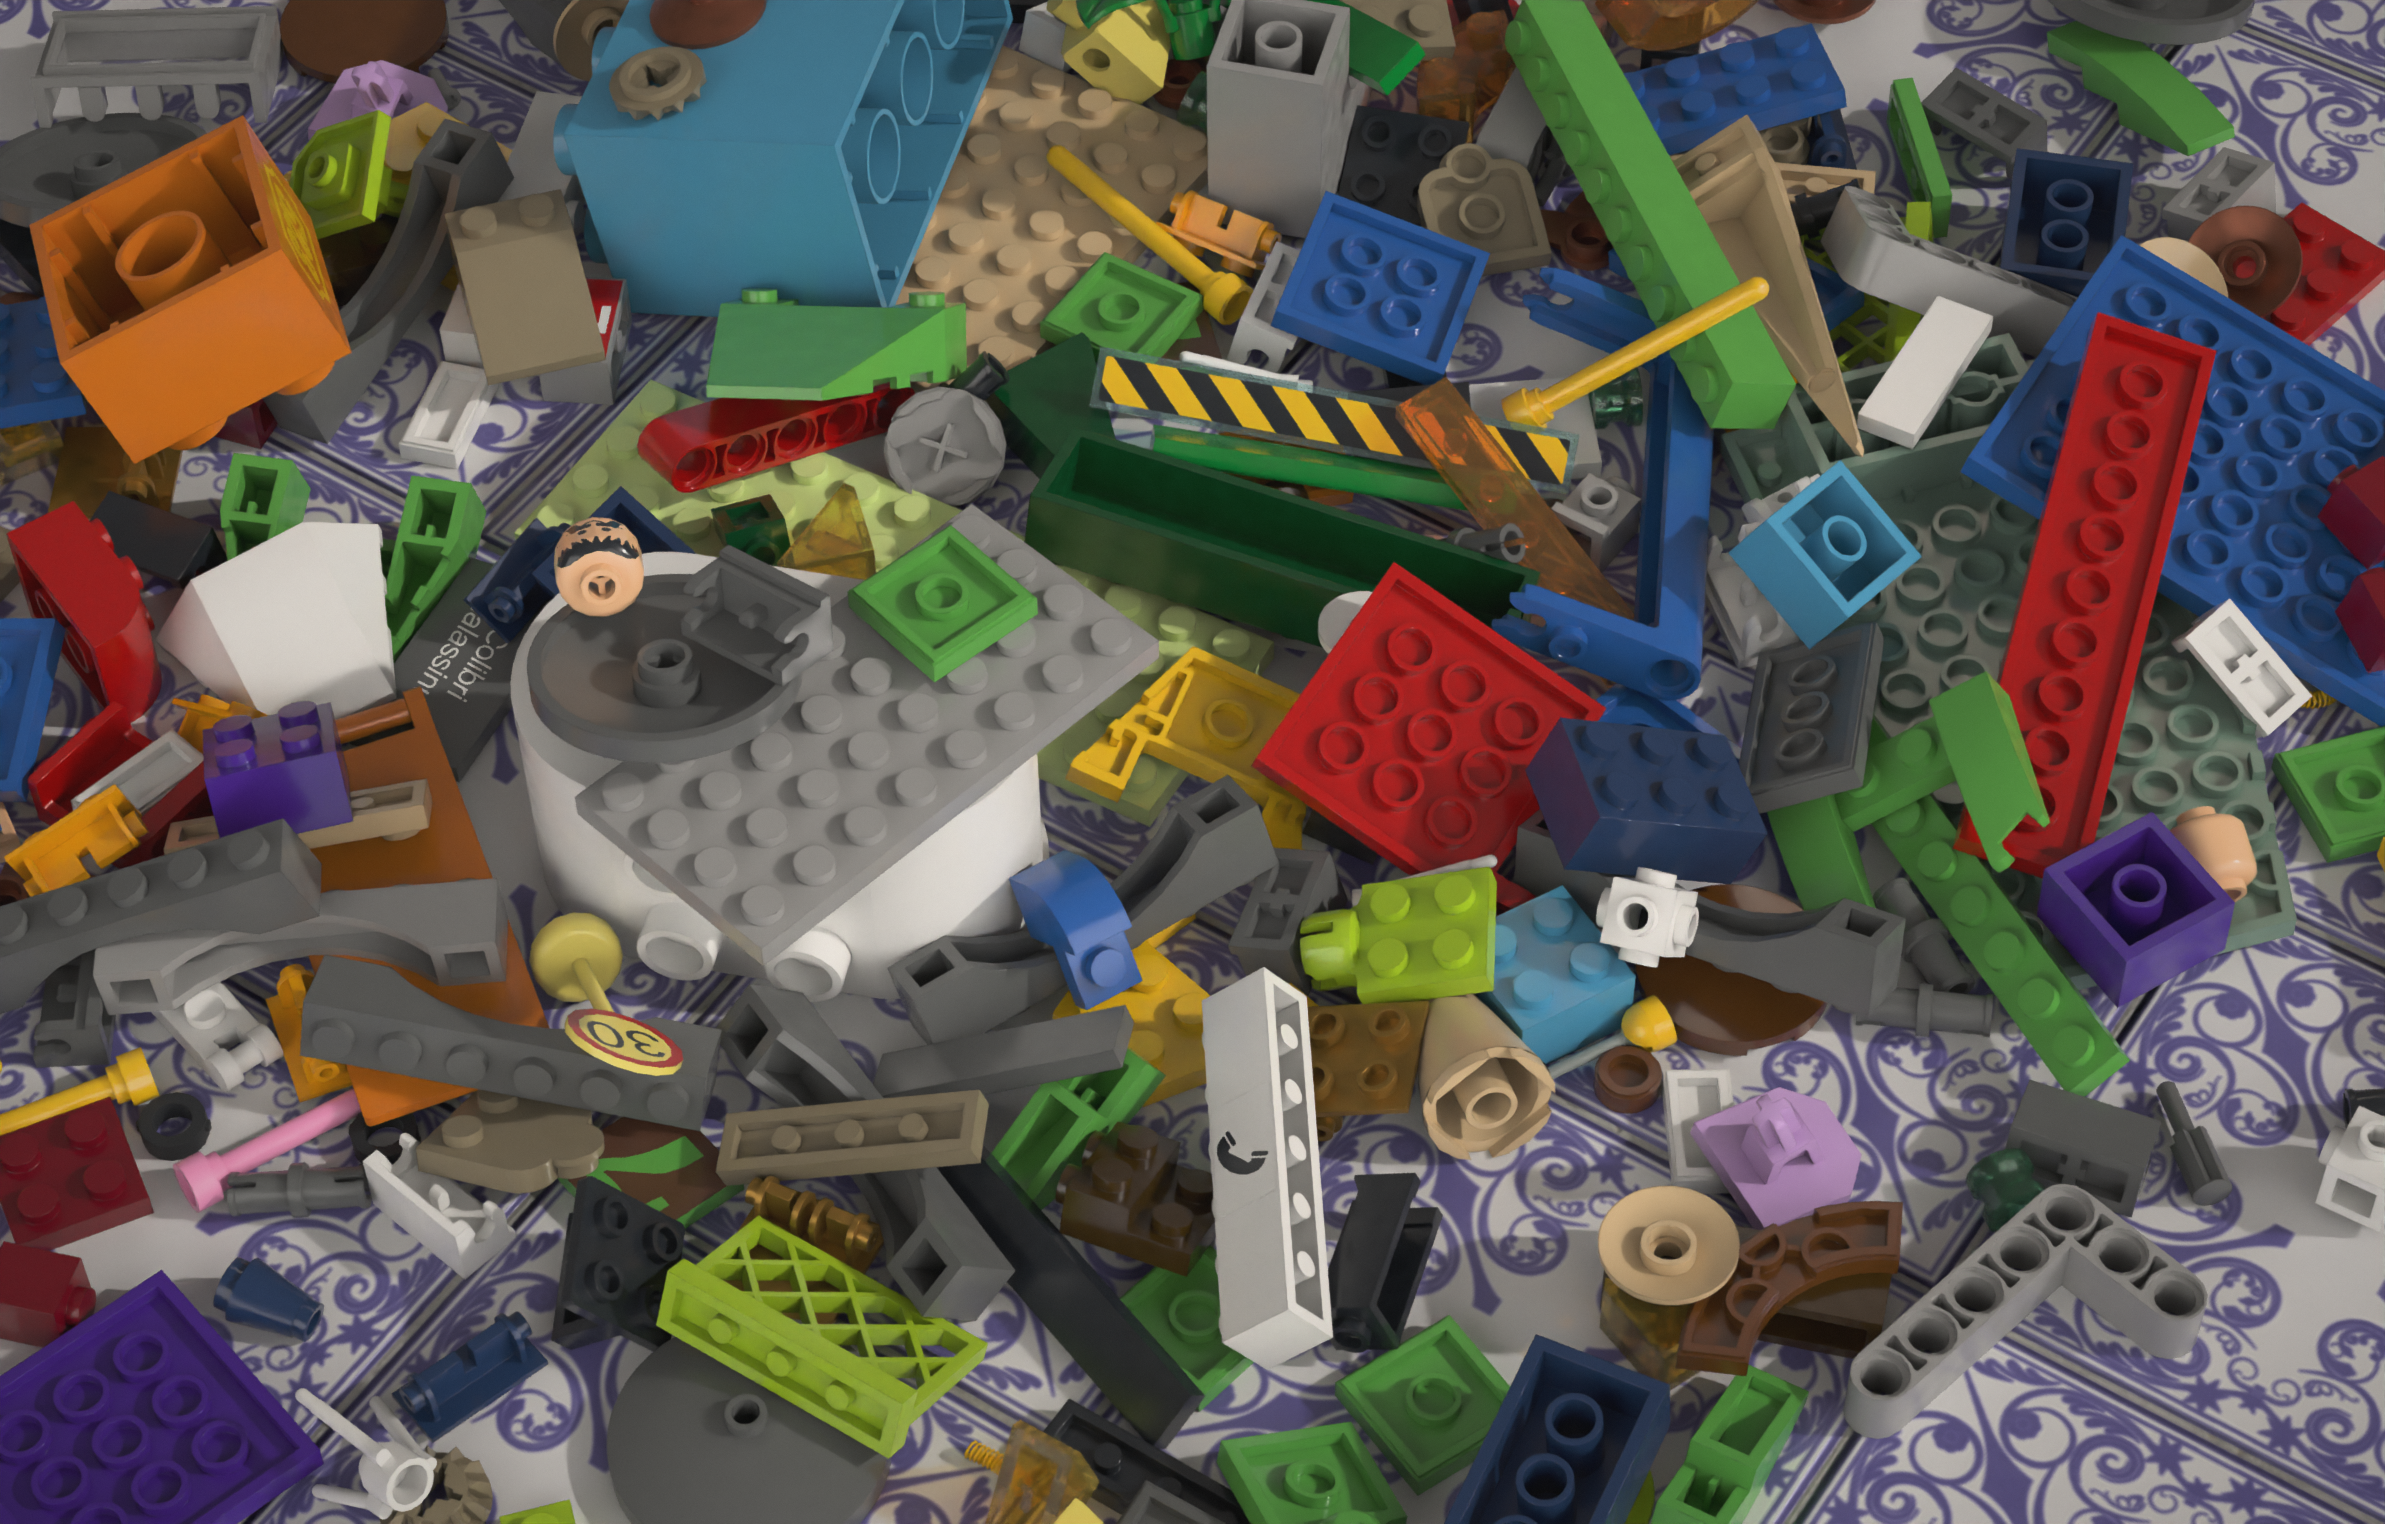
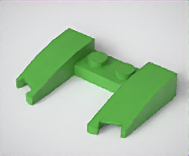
(1966, 741)

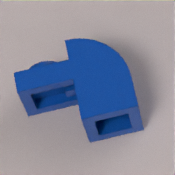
(1083, 919)

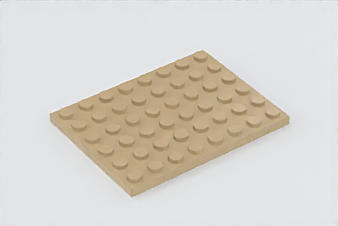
(1020, 233)

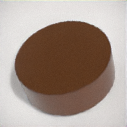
(1627, 1079)

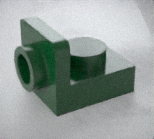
(753, 528)

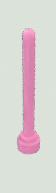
(206, 1177)

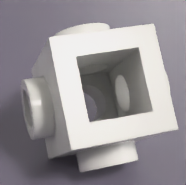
(1670, 917)
(2356, 1170)

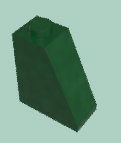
(1048, 400)

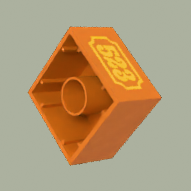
(189, 292)

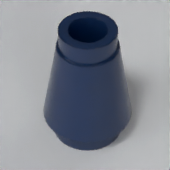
(266, 1300)

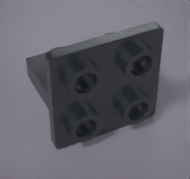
(614, 1268)

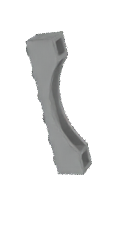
(437, 930)

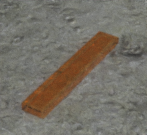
(1501, 494)

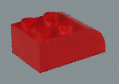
(80, 582)

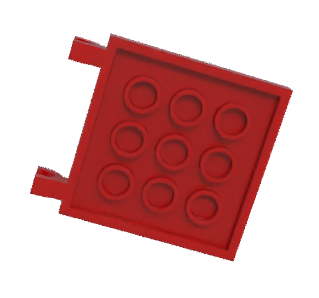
(1423, 733)

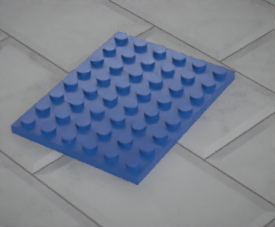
(2258, 472)

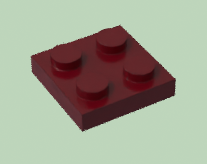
(70, 1178)

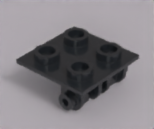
(1393, 154)

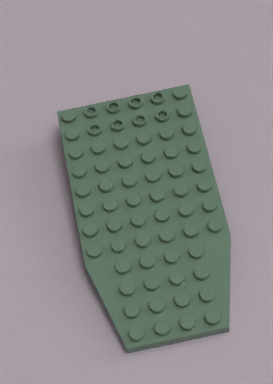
(1955, 610)

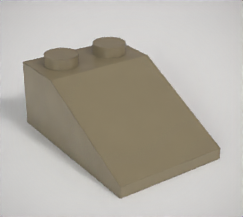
(524, 287)

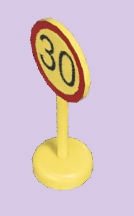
(578, 961)

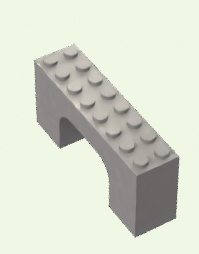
(1280, 109)

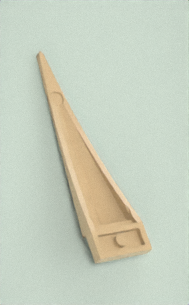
(1755, 227)

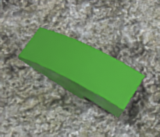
(1064, 1116)
(1732, 1452)

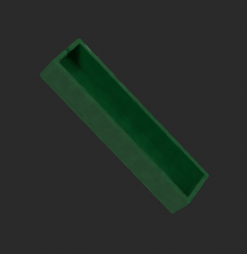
(1237, 542)

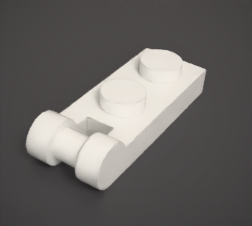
(211, 1026)

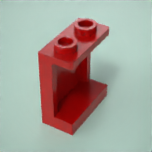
(95, 752)

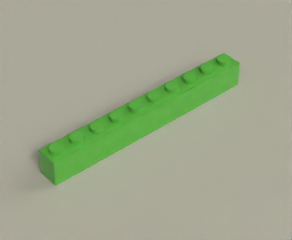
(1646, 211)

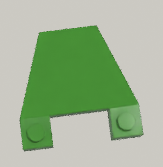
(832, 352)
(432, 546)

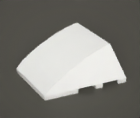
(291, 622)

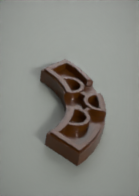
(1778, 1267)

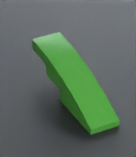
(2146, 87)

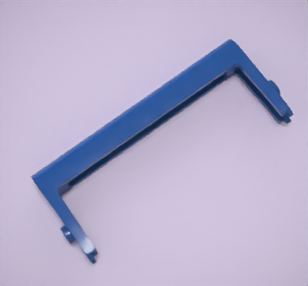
(1665, 641)

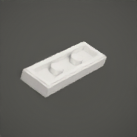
(1924, 372)

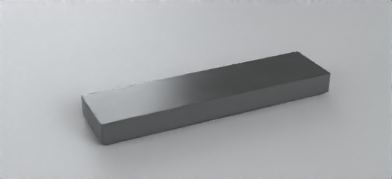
(1010, 1056)

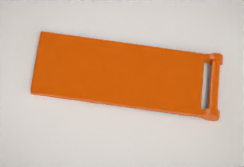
(433, 855)

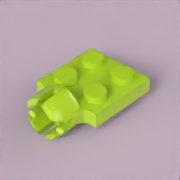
(1408, 939)

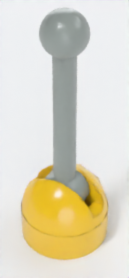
(1643, 1026)

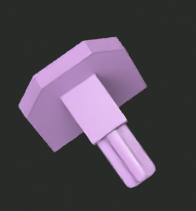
(374, 88)
(1780, 1156)

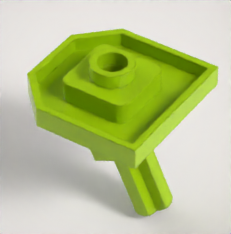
(344, 175)

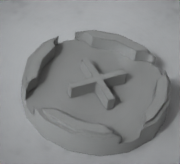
(945, 446)

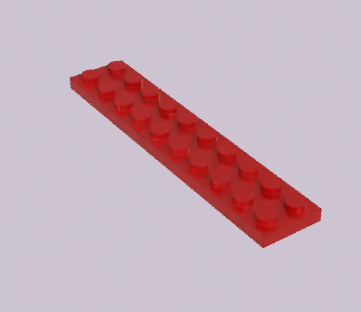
(2096, 576)

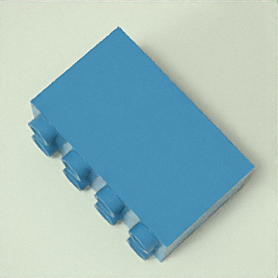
(795, 164)

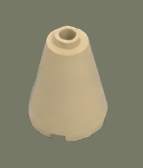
(1479, 1080)

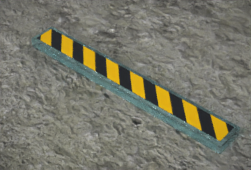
(1303, 414)

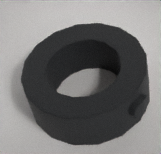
(360, 1133)
(180, 1145)

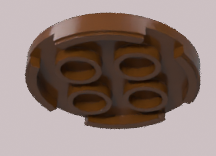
(337, 35)
(1729, 1009)

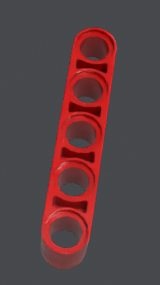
(746, 435)

